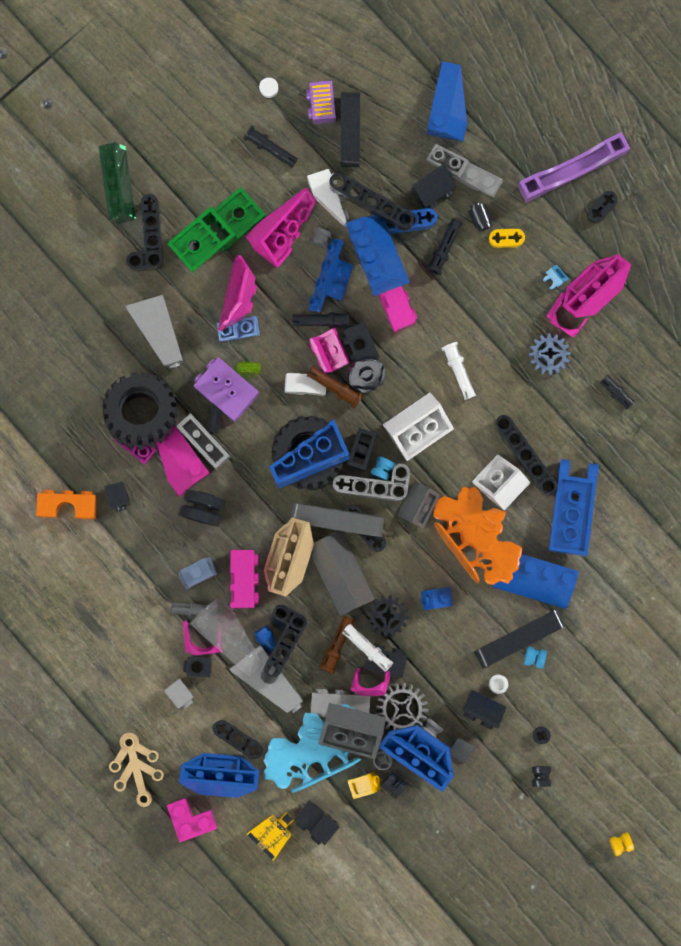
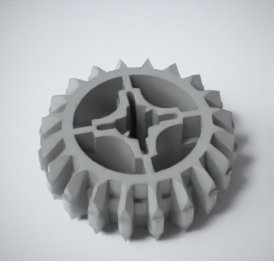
(388, 697)

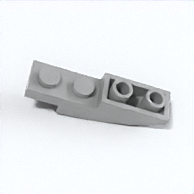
(464, 171)

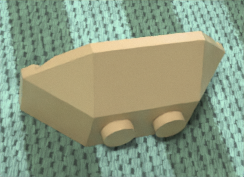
(288, 557)

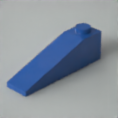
(448, 108)

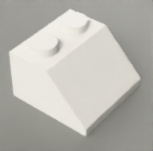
(501, 482)

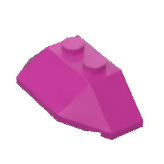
(596, 286)
(238, 294)

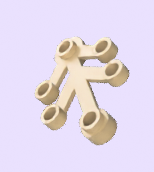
(135, 766)

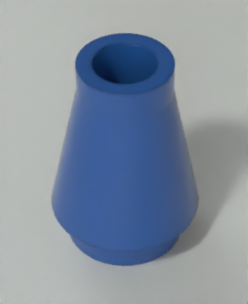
(265, 638)

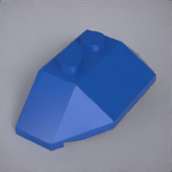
(420, 754)
(219, 775)

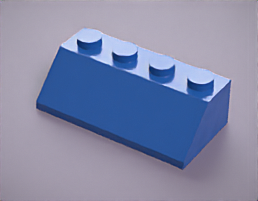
(377, 254)
(542, 582)

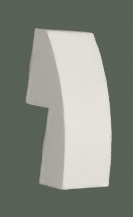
(301, 384)

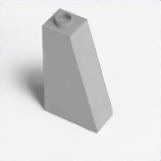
(155, 324)
(279, 693)

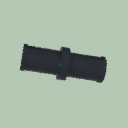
(617, 391)

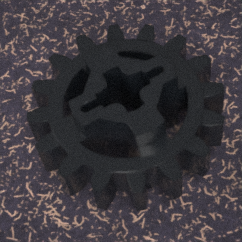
(379, 614)

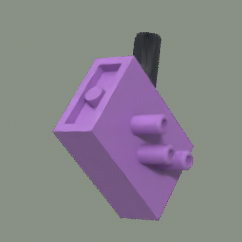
(225, 391)

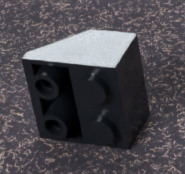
(484, 709)

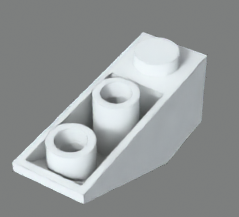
(322, 193)

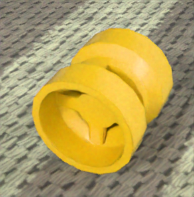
(618, 847)

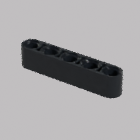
(366, 193)
(525, 446)
(520, 638)

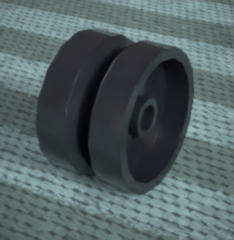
(202, 507)

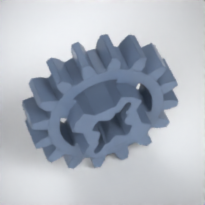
(562, 353)

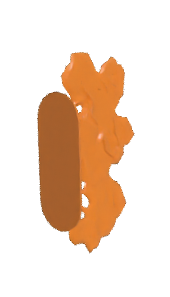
(480, 531)

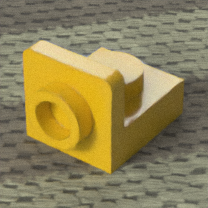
(364, 785)

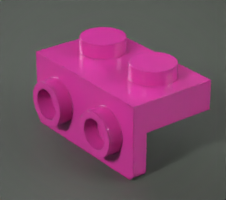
(329, 351)

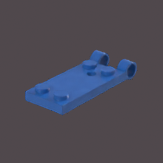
(573, 518)

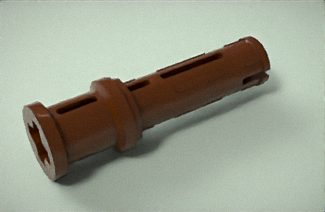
(342, 391)
(333, 653)

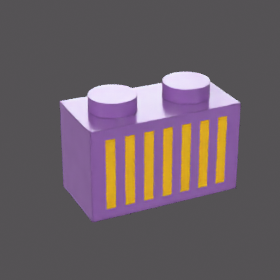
(322, 102)

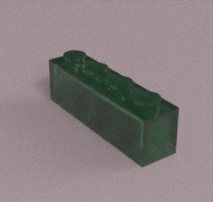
(117, 183)

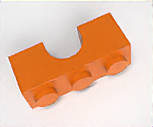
(49, 504)

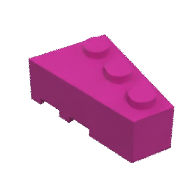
(398, 309)

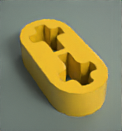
(506, 243)

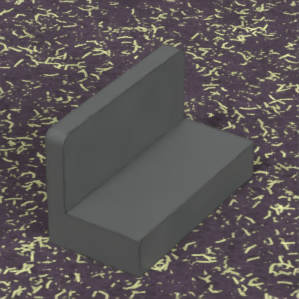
(418, 505)

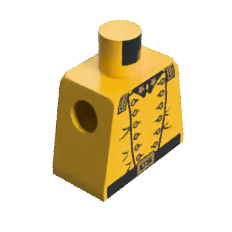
(272, 834)

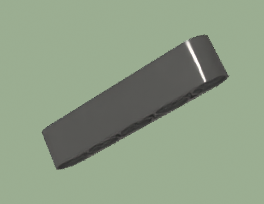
(338, 519)

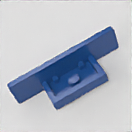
(333, 277)

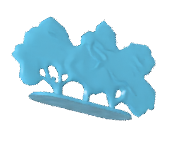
(284, 754)

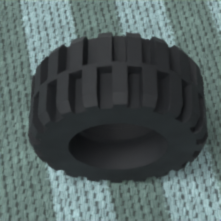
(132, 388)
(288, 435)

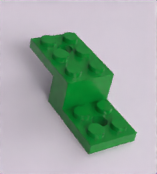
(216, 229)

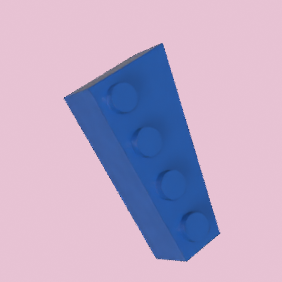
(311, 456)

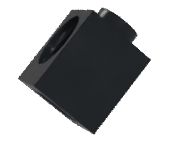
(117, 496)
(207, 666)

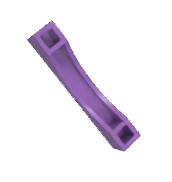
(574, 168)

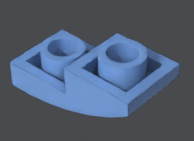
(243, 329)

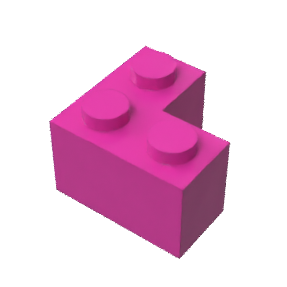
(186, 823)

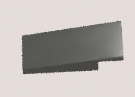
(341, 573)

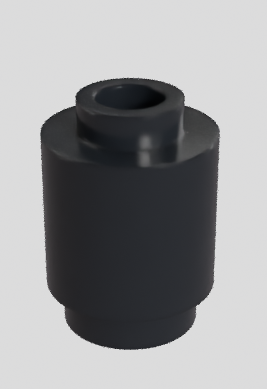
(480, 216)

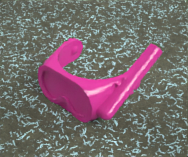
(552, 316)
(193, 649)
(375, 691)

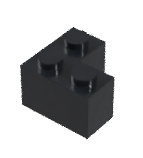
(318, 822)

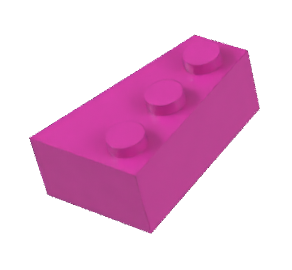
(243, 579)

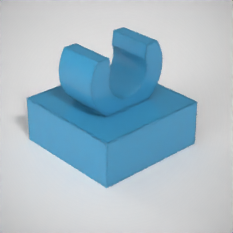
(556, 276)

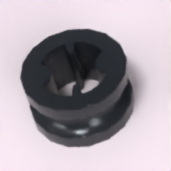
(541, 729)

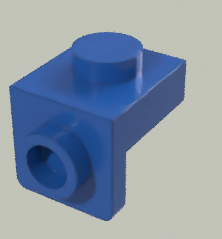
(436, 598)

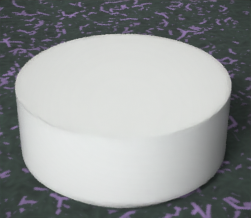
(268, 87)
(498, 684)

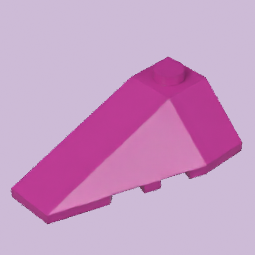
(276, 232)
(181, 463)

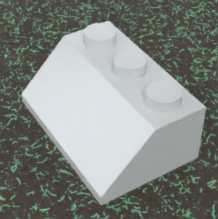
(418, 426)

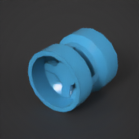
(382, 468)
(530, 656)

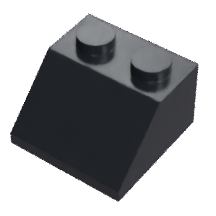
(434, 188)

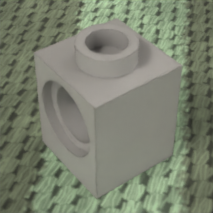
(180, 694)

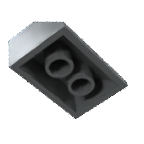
(352, 730)

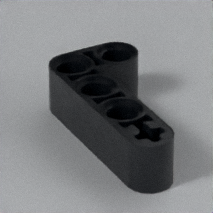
(350, 129)
(149, 232)
(282, 647)

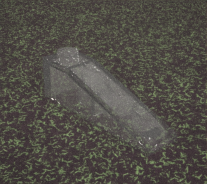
(222, 628)

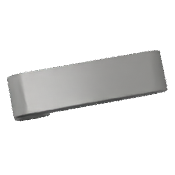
(371, 483)

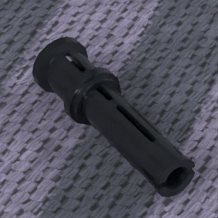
(263, 142)
(441, 255)
(331, 320)

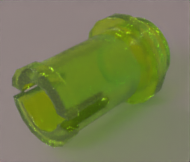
(248, 367)

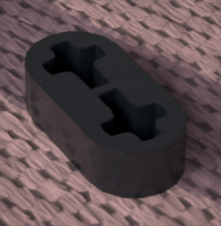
(605, 209)

